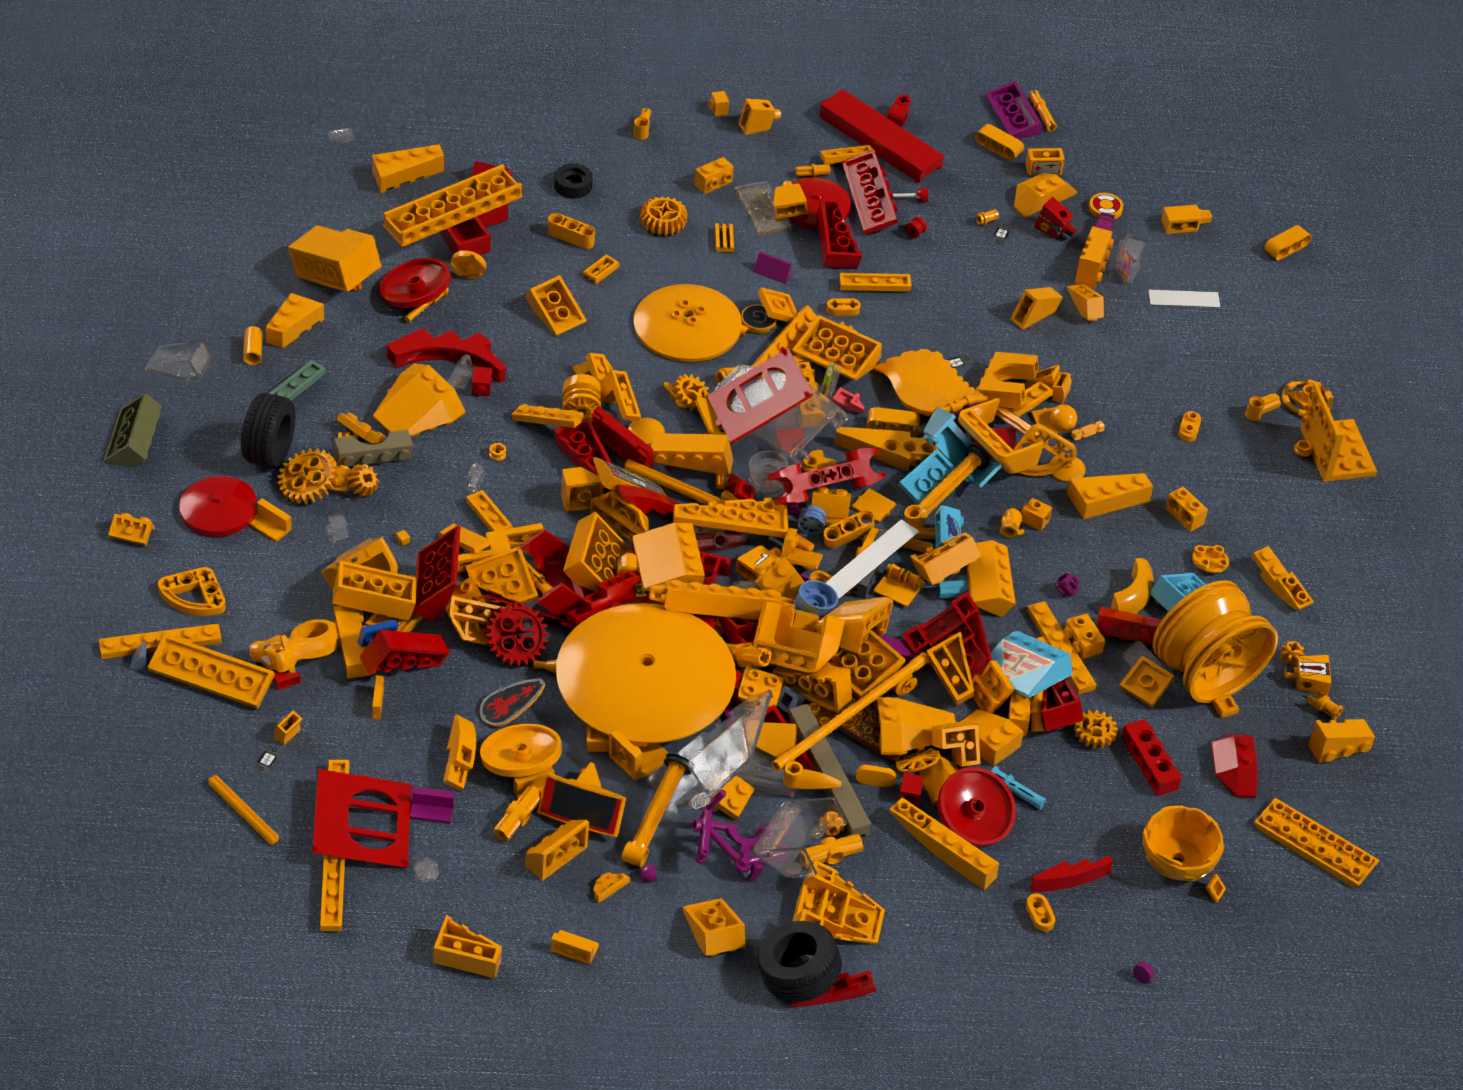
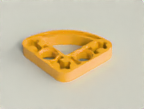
(1046, 469)
(197, 582)

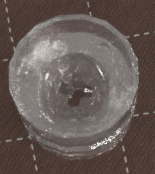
(759, 467)

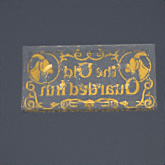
(758, 204)

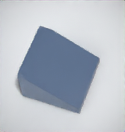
(139, 657)

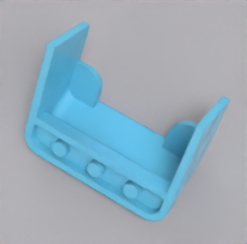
(952, 442)

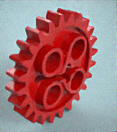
(518, 651)

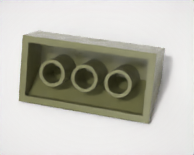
(133, 432)

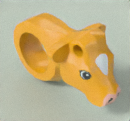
(306, 641)

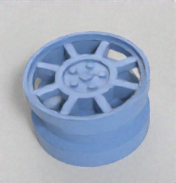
(812, 518)

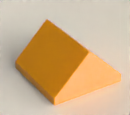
(935, 776)

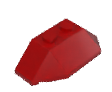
(1236, 763)

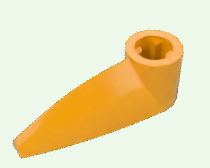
(800, 778)

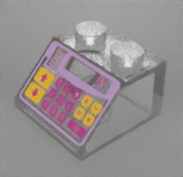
(1130, 257)

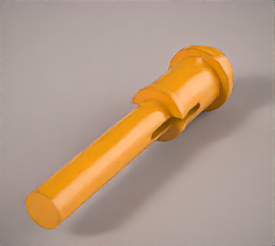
(415, 312)

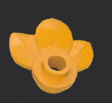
(817, 461)

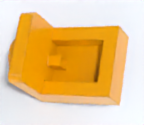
(342, 484)

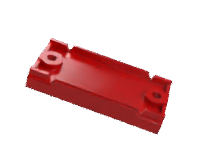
(621, 439)

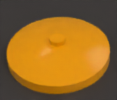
(521, 750)

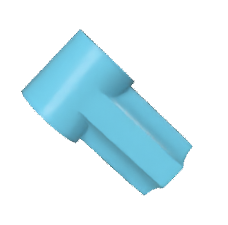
(953, 588)

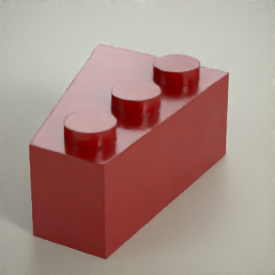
(1061, 706)

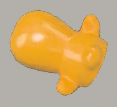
(1010, 523)

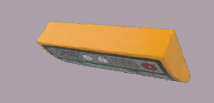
(614, 475)

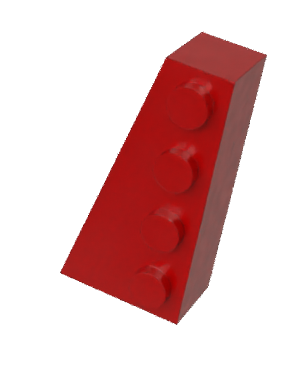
(836, 241)
(581, 445)
(403, 651)

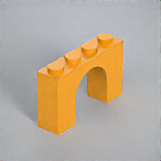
(1004, 367)

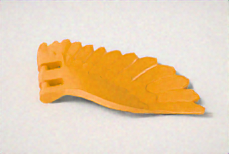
(928, 382)

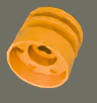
(581, 394)

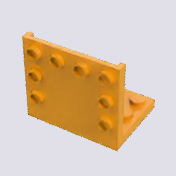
(1335, 444)

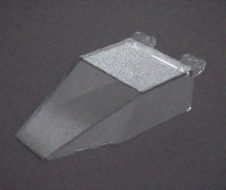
(791, 430)
(716, 756)

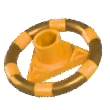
(1302, 397)

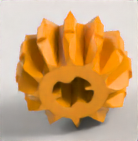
(363, 480)

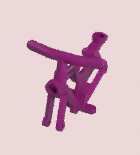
(708, 829)

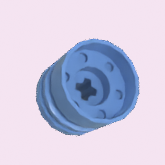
(816, 598)

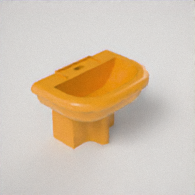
(369, 553)

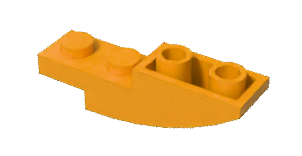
(1284, 585)
(462, 752)

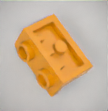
(131, 529)

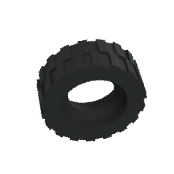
(573, 171)

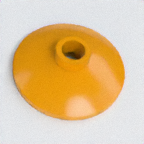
(1075, 469)

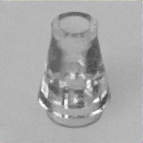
(342, 135)
(475, 476)

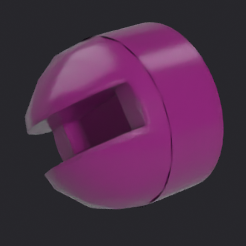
(648, 873)

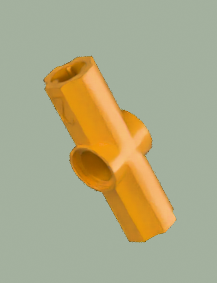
(746, 655)
(517, 813)
(833, 850)

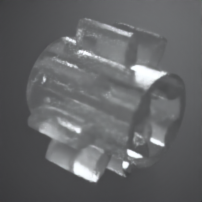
(426, 869)

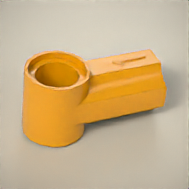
(1259, 406)

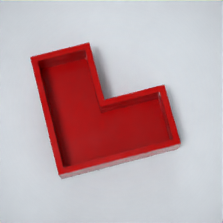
(472, 234)

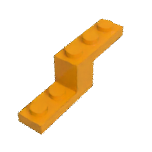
(614, 387)
(499, 542)

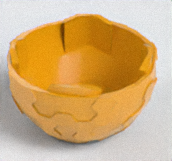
(1183, 835)

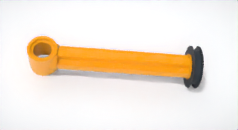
(975, 458)
(637, 850)

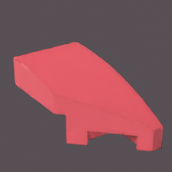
(848, 401)

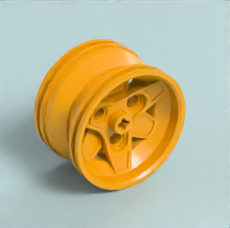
(1215, 641)

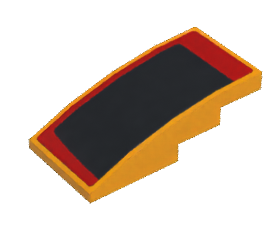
(574, 800)

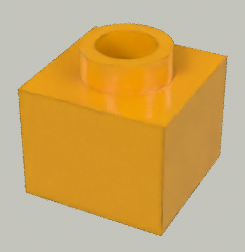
(719, 103)

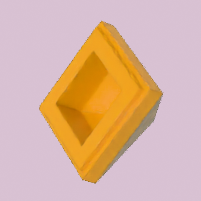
(1215, 888)

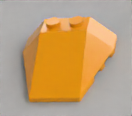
(419, 402)
(907, 724)
(838, 907)

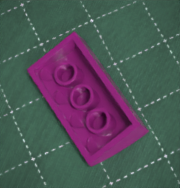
(1014, 111)

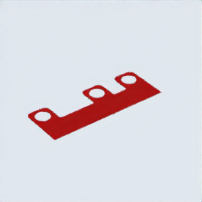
(498, 600)

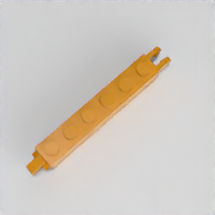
(715, 599)

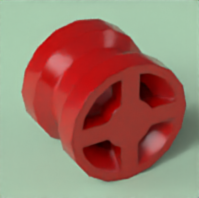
(916, 227)

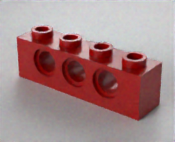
(1151, 757)

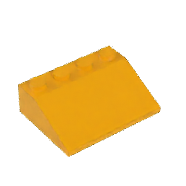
(834, 343)
(594, 552)
(668, 555)
(870, 666)

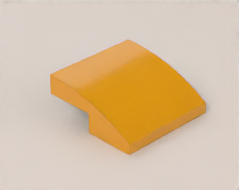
(991, 687)

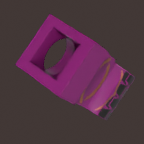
(1105, 221)

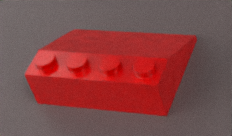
(437, 574)

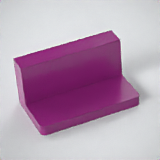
(432, 805)

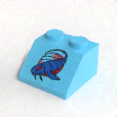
(947, 524)

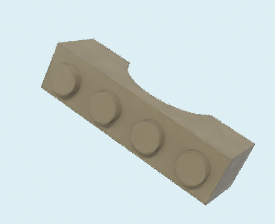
(352, 452)

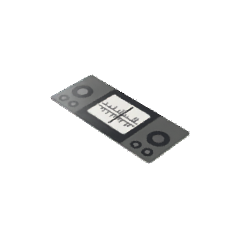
(1002, 233)
(960, 361)
(267, 759)

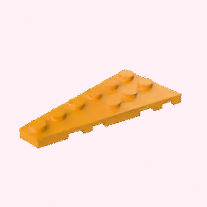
(737, 516)

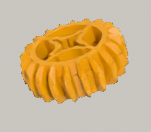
(663, 216)

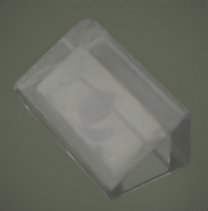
(1137, 650)

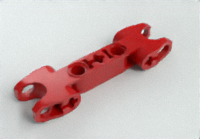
(797, 483)

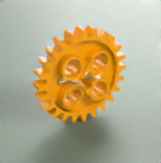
(308, 476)

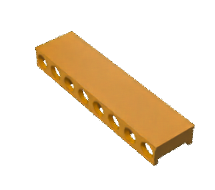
(451, 205)

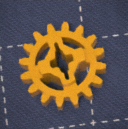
(688, 390)
(1096, 729)

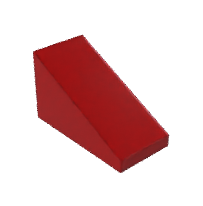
(285, 680)

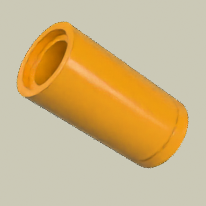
(252, 345)

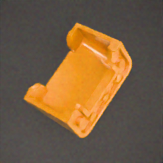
(859, 619)

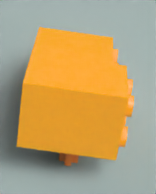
(335, 257)

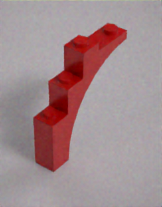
(449, 347)

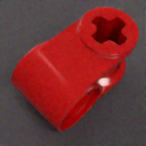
(900, 110)

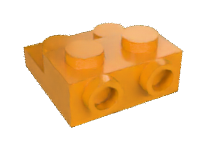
(781, 578)

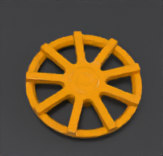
(918, 760)

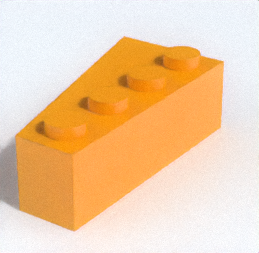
(406, 166)

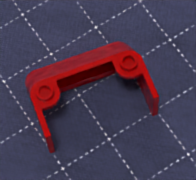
(550, 558)

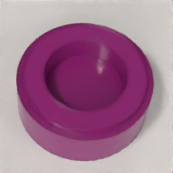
(1143, 972)

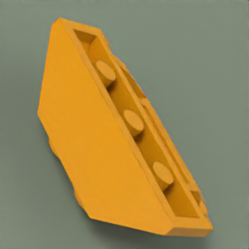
(1036, 191)
(619, 514)
(471, 618)

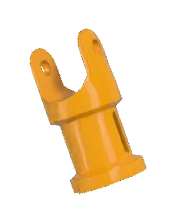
(1324, 704)

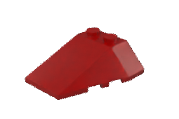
(960, 616)

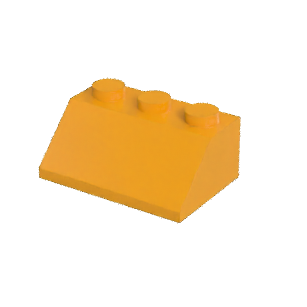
(557, 848)

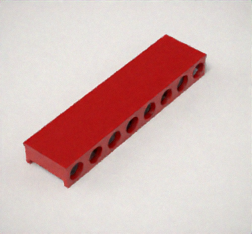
(883, 135)

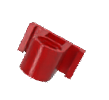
(713, 565)

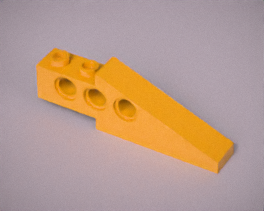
(894, 447)

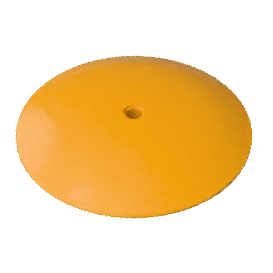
(646, 673)

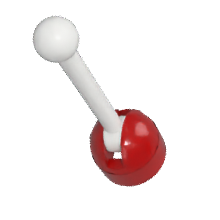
(921, 195)

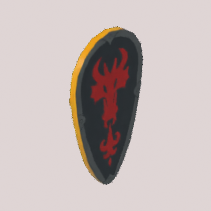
(510, 701)

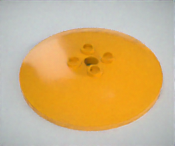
(707, 333)

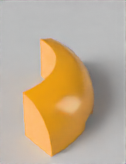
(1138, 593)

